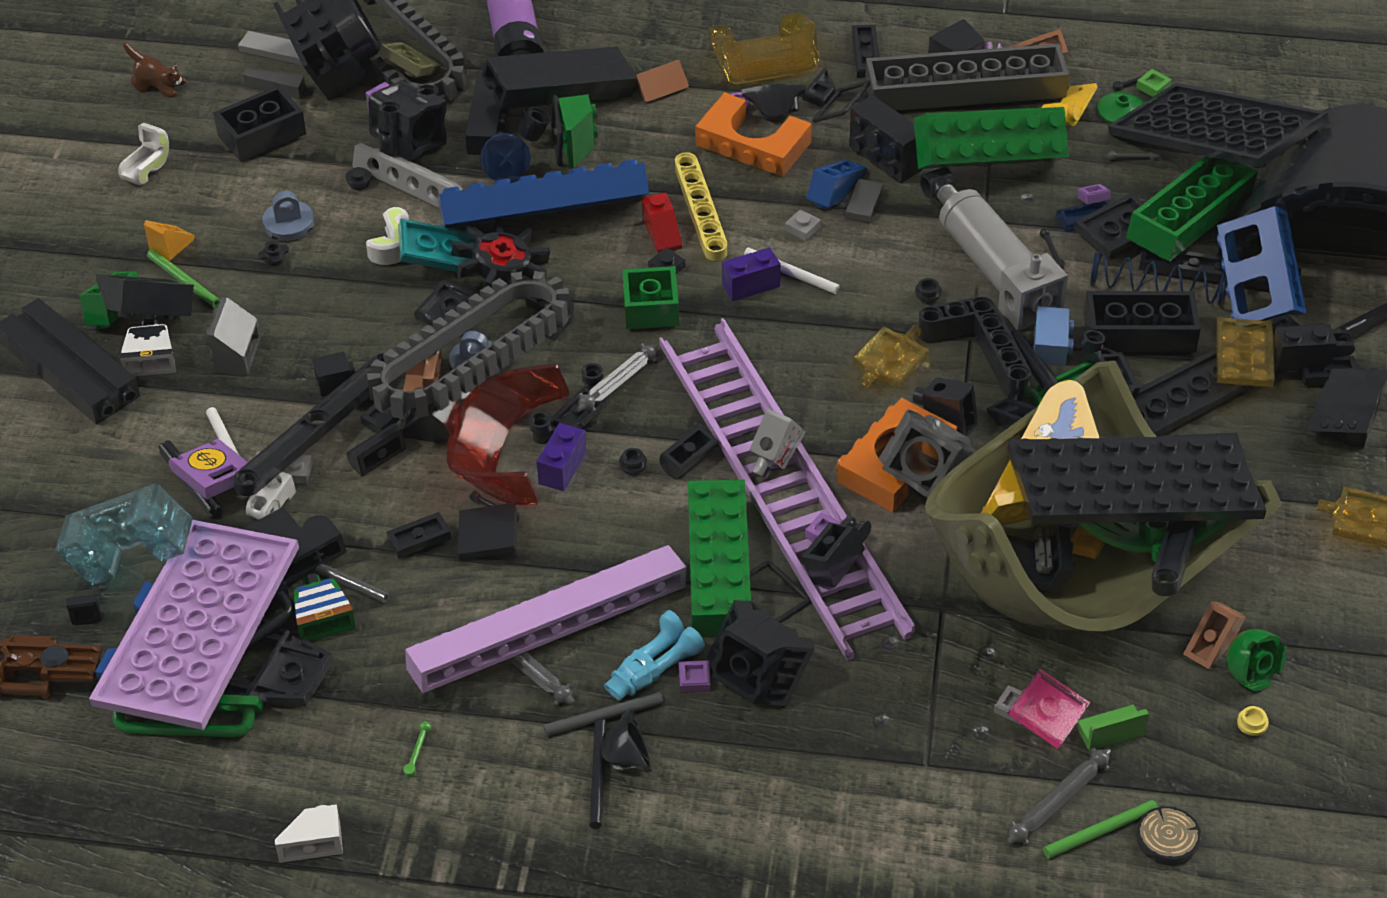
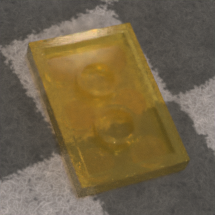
(1244, 352)

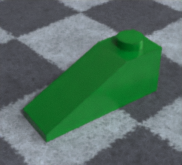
(94, 308)

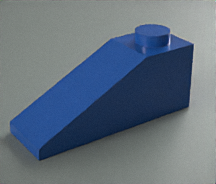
(834, 182)

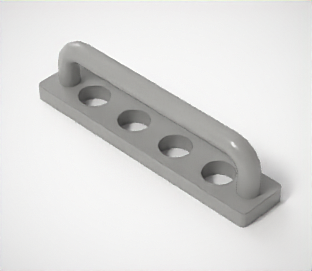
(363, 158)

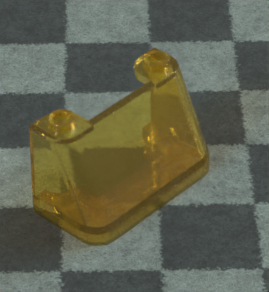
(770, 56)

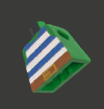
(321, 608)

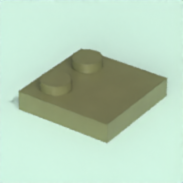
(409, 59)

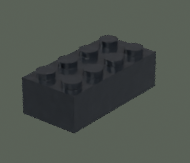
(1144, 320)

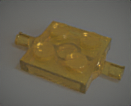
(890, 356)
(1358, 516)

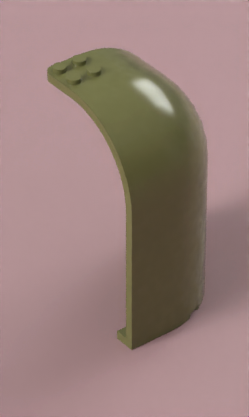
(1103, 590)

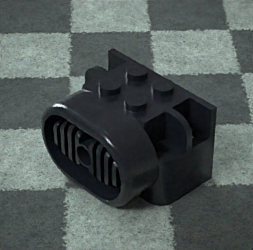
(331, 41)

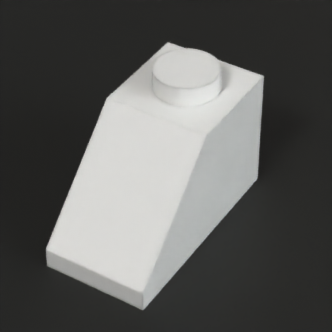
(311, 835)

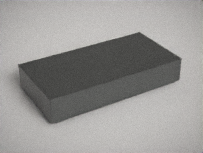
(864, 200)

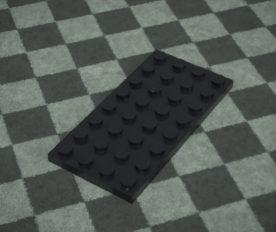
(1219, 124)
(1134, 479)

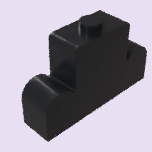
(317, 540)

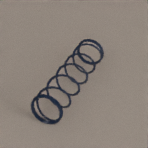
(1221, 287)

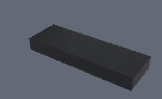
(864, 46)

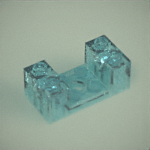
(97, 535)

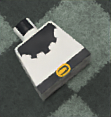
(148, 350)

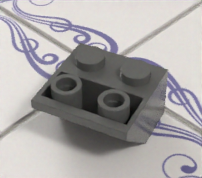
(232, 338)

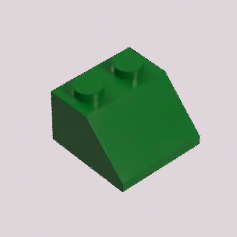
(578, 127)

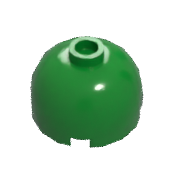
(1255, 658)

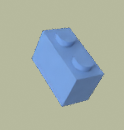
(1052, 335)

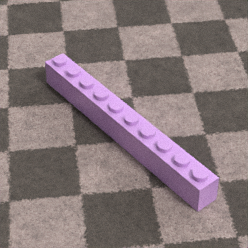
(544, 618)

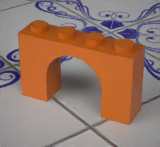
(772, 153)
(863, 470)

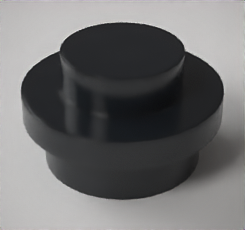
(358, 178)
(928, 290)
(632, 461)

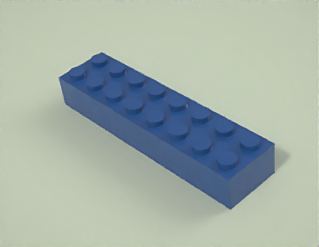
(543, 195)

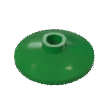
(1116, 105)

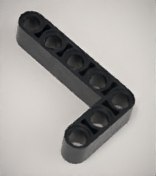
(982, 319)

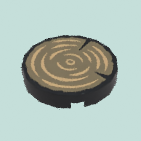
(1168, 835)

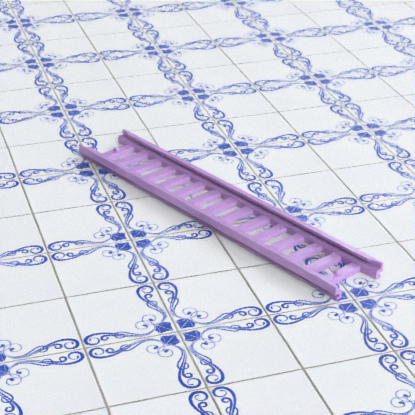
(808, 473)

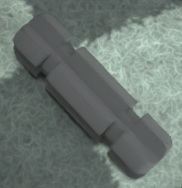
(1043, 550)

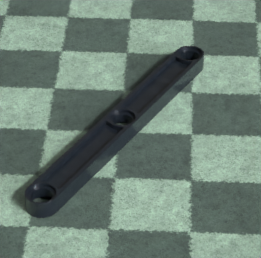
(304, 433)
(1173, 556)

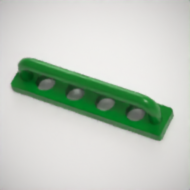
(228, 703)

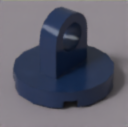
(505, 157)

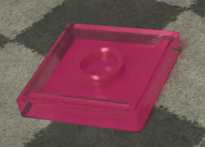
(1048, 708)

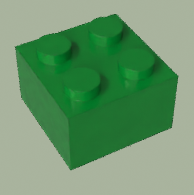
(650, 297)

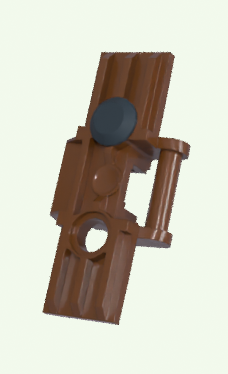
(49, 660)

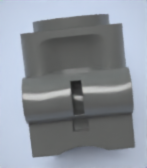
(904, 451)

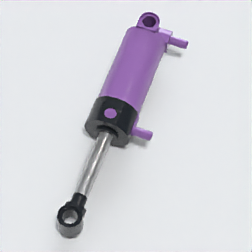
(517, 34)

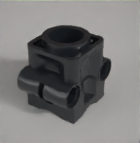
(407, 119)

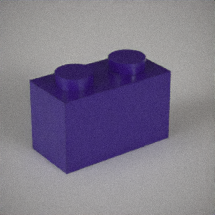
(751, 274)
(561, 457)

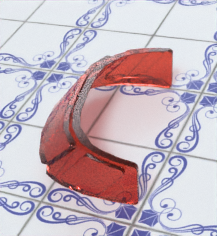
(485, 420)

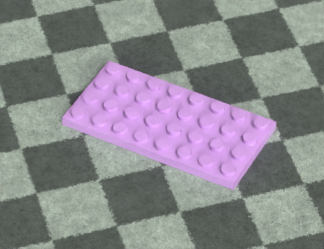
(195, 625)

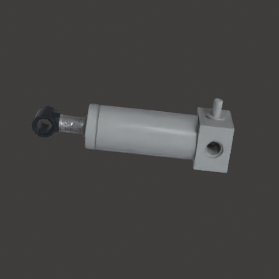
(1001, 256)

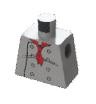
(775, 442)

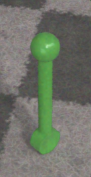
(409, 769)

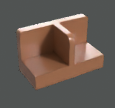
(424, 372)

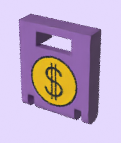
(205, 462)

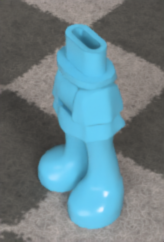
(639, 668)

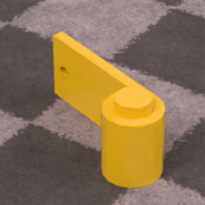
(1075, 102)

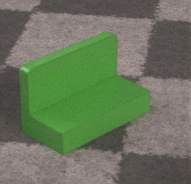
(1113, 727)

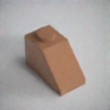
(1214, 634)

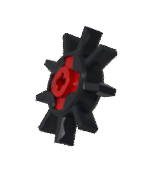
(498, 254)

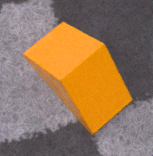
(166, 238)

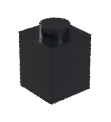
(332, 371)

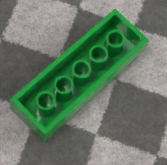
(991, 137)
(1190, 206)
(717, 551)

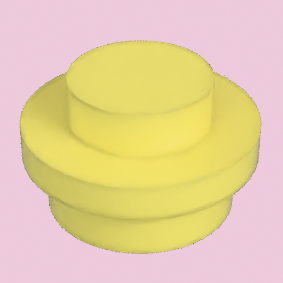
(1253, 721)

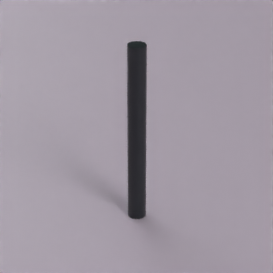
(598, 770)

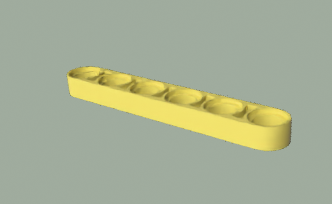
(701, 205)

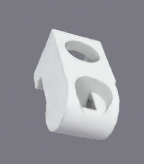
(271, 496)

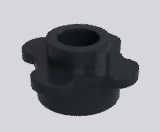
(273, 253)

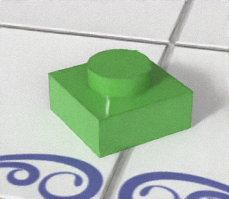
(1153, 83)

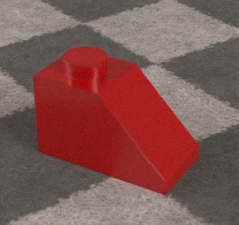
(661, 222)

